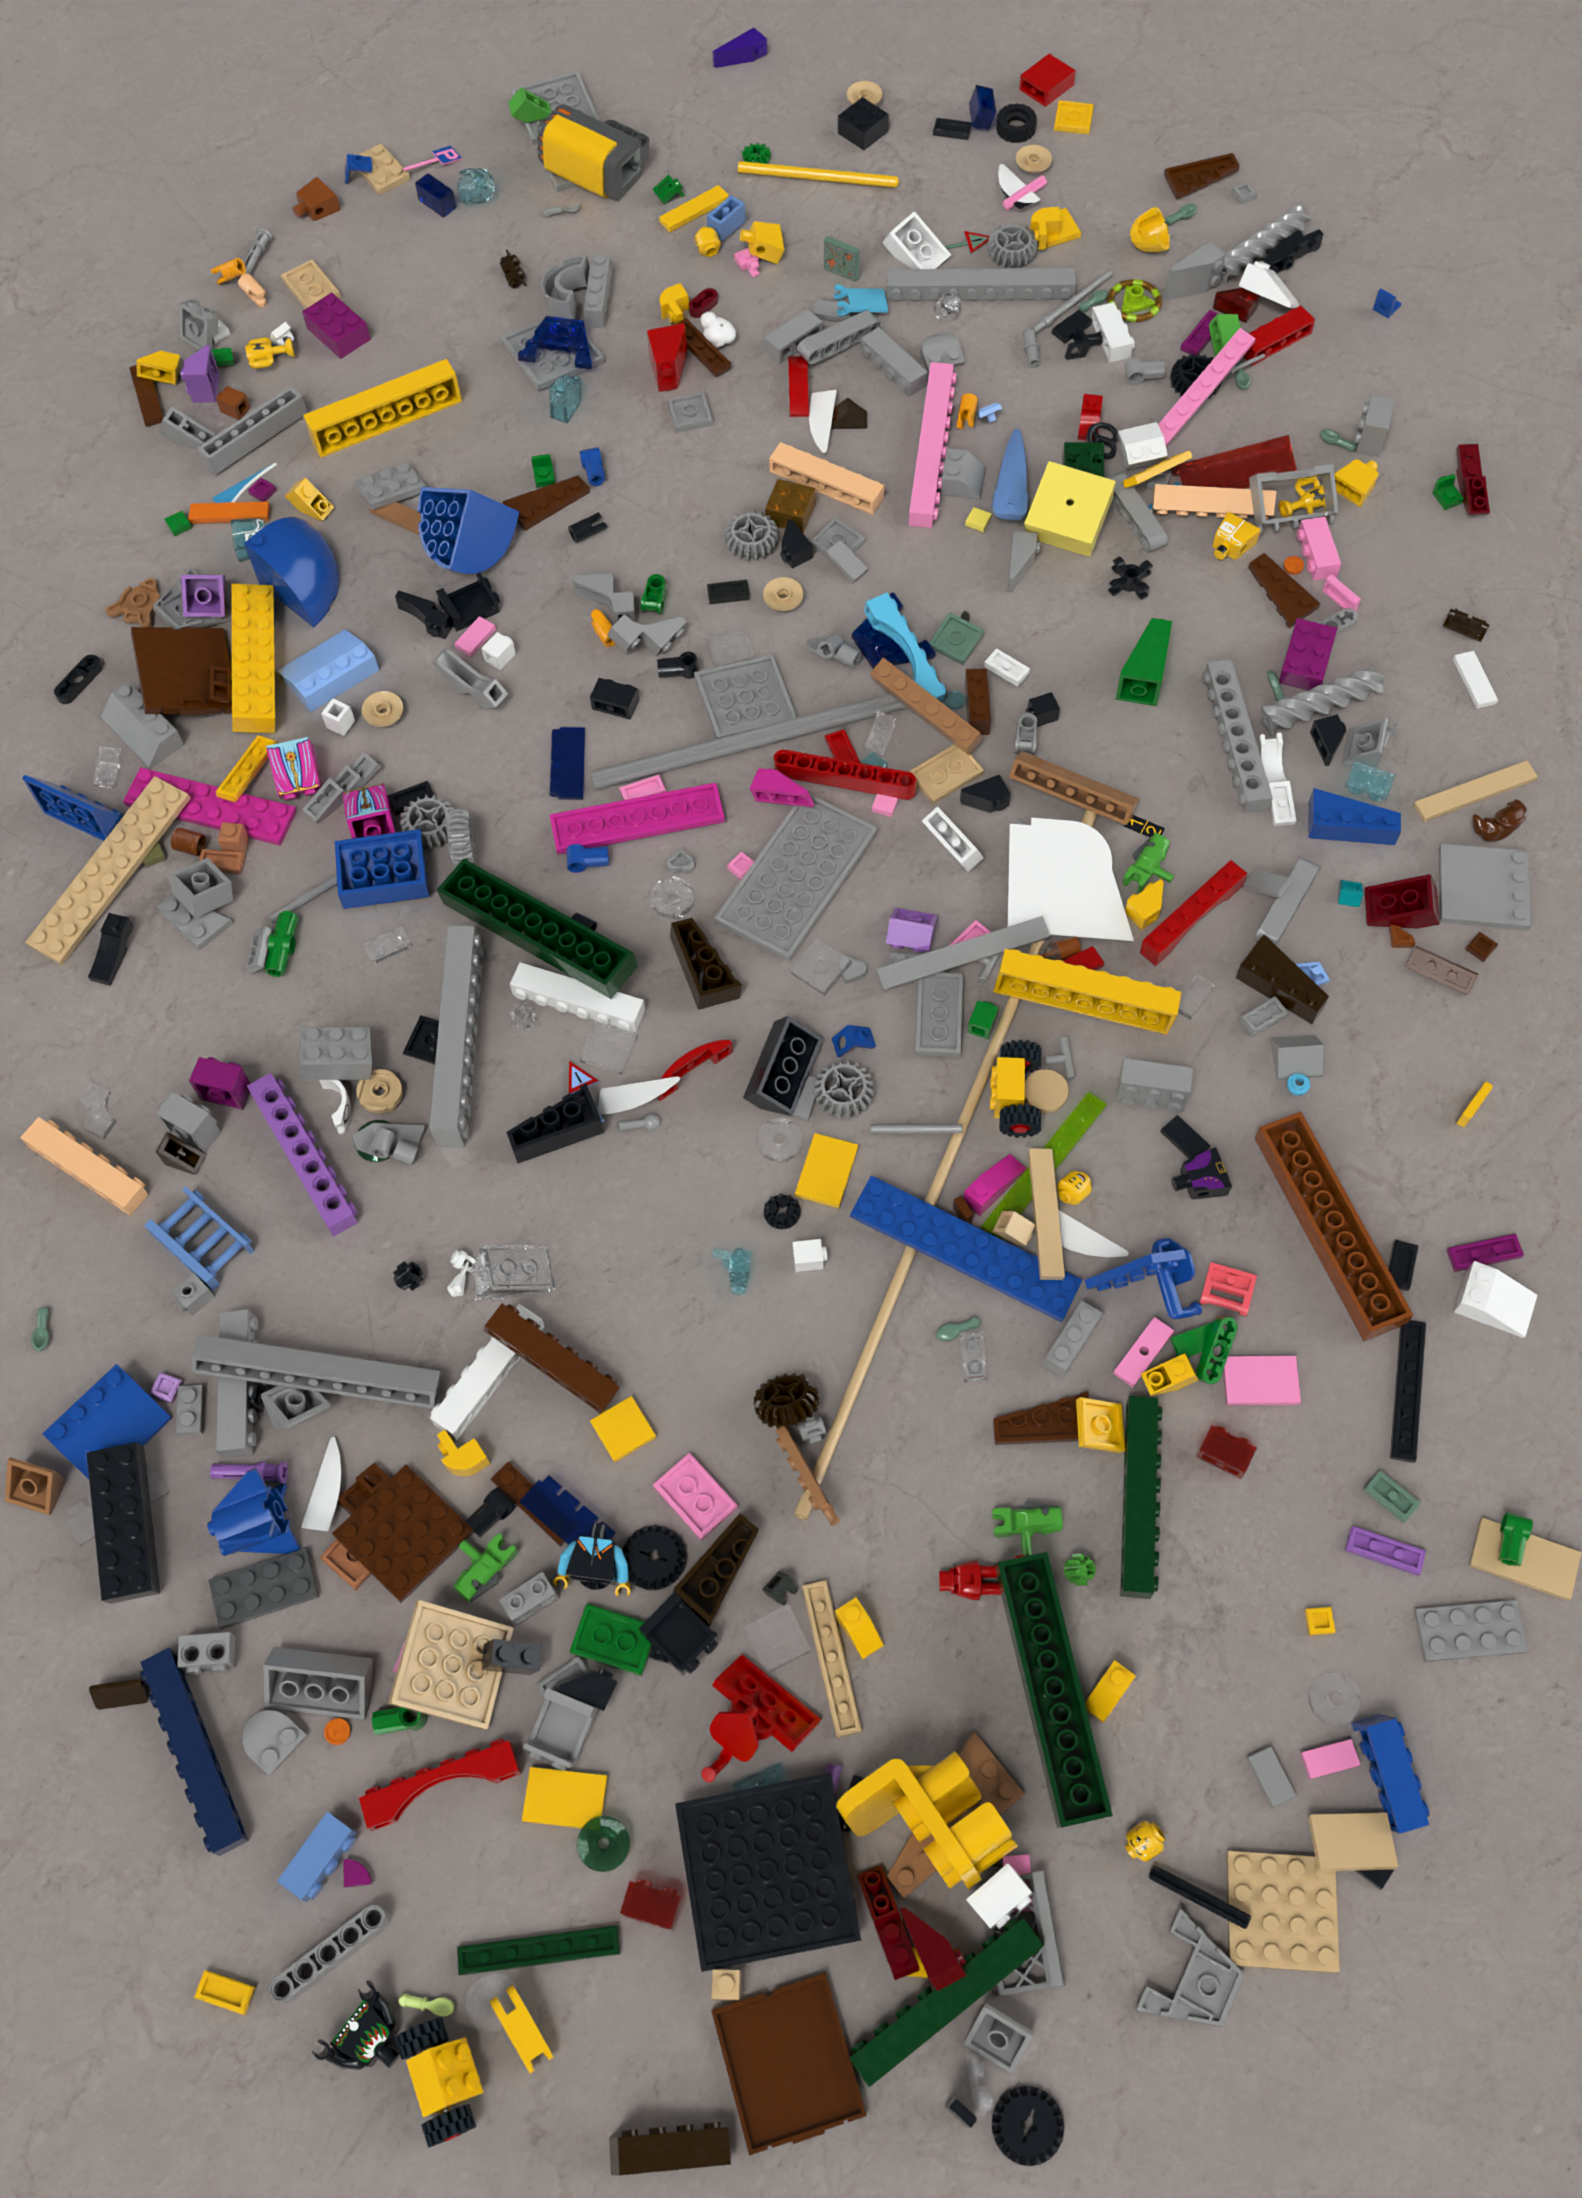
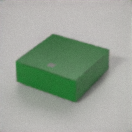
(178, 523)

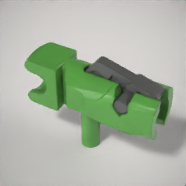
(1147, 862)
(1030, 1519)
(484, 1568)

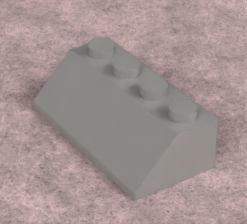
(145, 734)
(318, 1683)

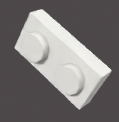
(1007, 667)

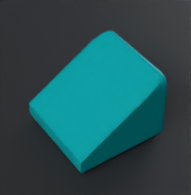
(1350, 893)

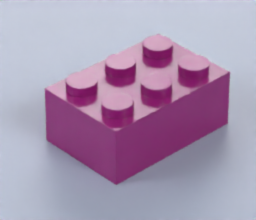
(336, 325)
(1307, 654)

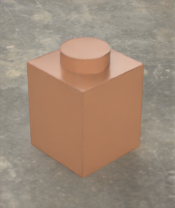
(233, 837)

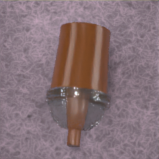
(1062, 949)

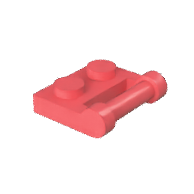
(1231, 1282)

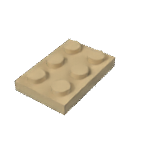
(386, 170)

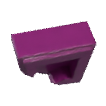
(355, 1874)

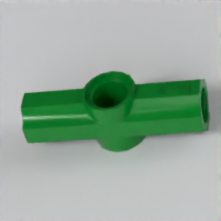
(281, 944)

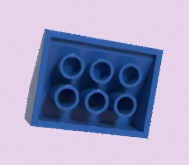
(73, 808)
(381, 869)
(105, 1417)

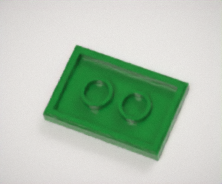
(611, 1640)

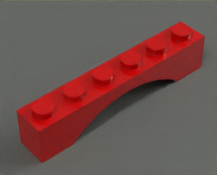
(1178, 924)
(387, 1804)

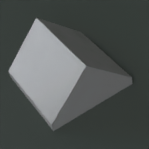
(1365, 743)
(1297, 1055)
(292, 1405)
(998, 2038)

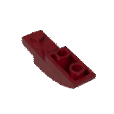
(1470, 480)
(888, 1923)

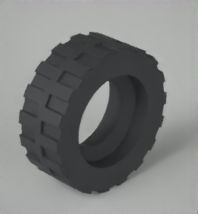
(1018, 112)

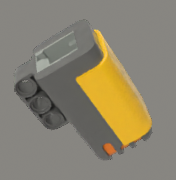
(591, 152)

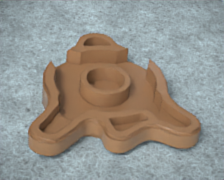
(137, 603)

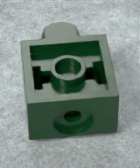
(1084, 456)

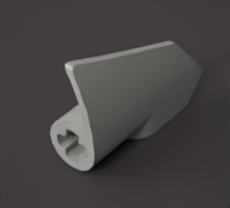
(836, 647)
(389, 1140)

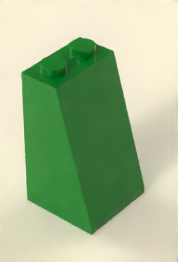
(1144, 669)

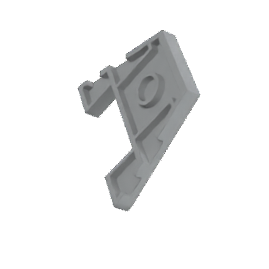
(170, 609)
(1205, 1986)

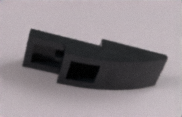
(1293, 247)

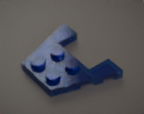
(559, 335)
(878, 645)

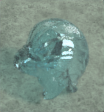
(475, 186)

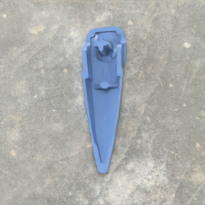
(1011, 490)

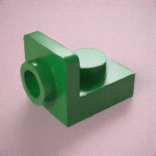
(668, 188)
(543, 470)
(1447, 493)

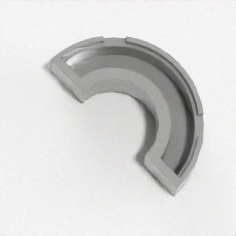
(559, 283)

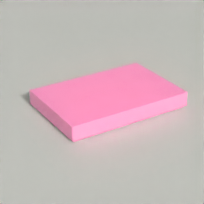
(1261, 1380)
(695, 1496)

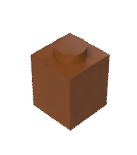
(233, 403)

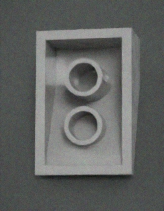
(1196, 272)

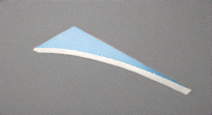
(235, 491)

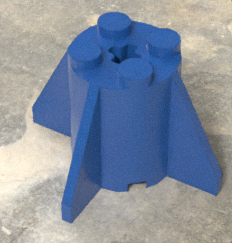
(253, 1518)

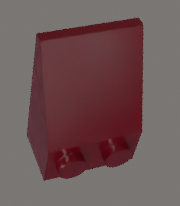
(1403, 903)

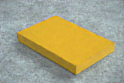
(826, 1170)
(563, 1797)

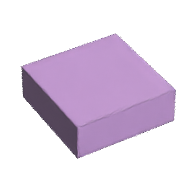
(166, 1387)

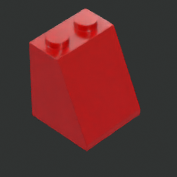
(667, 355)

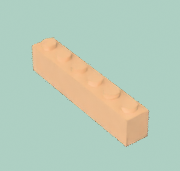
(827, 478)
(1208, 500)
(85, 1166)

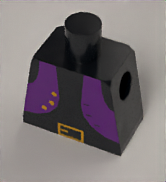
(1203, 1176)

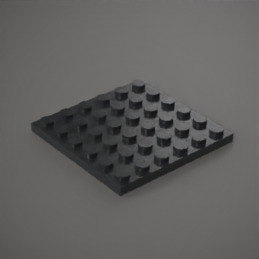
(767, 1872)

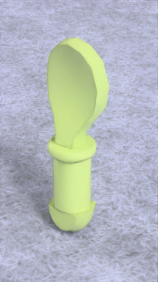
(440, 2006)

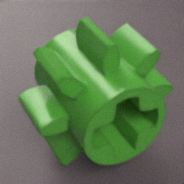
(1079, 1569)

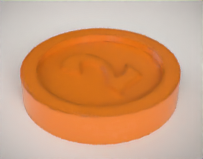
(1293, 565)
(337, 1731)

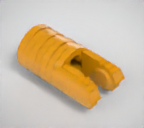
(230, 270)
(967, 410)
(602, 627)

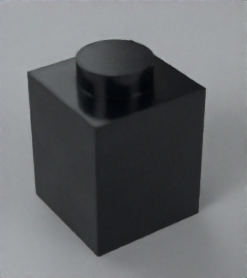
(1044, 708)

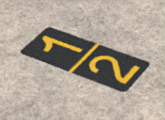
(1144, 827)

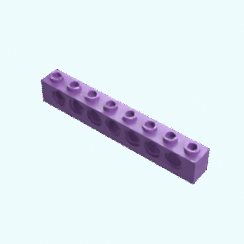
(336, 1219)

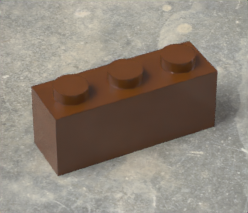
(977, 700)

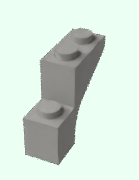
(601, 590)
(654, 636)
(465, 679)

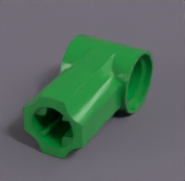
(222, 356)
(1515, 1533)
(396, 1720)

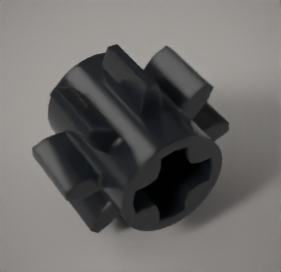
(408, 1275)

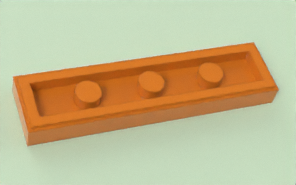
(228, 511)

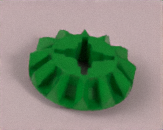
(750, 156)

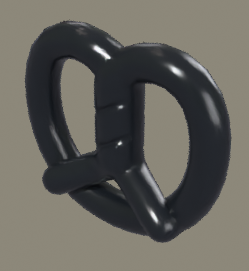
(1107, 441)

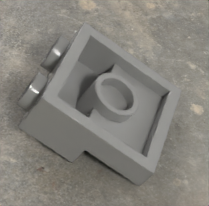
(197, 323)

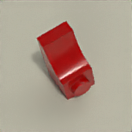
(1090, 414)

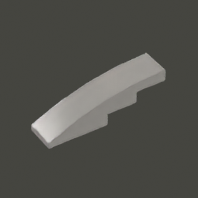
(330, 795)

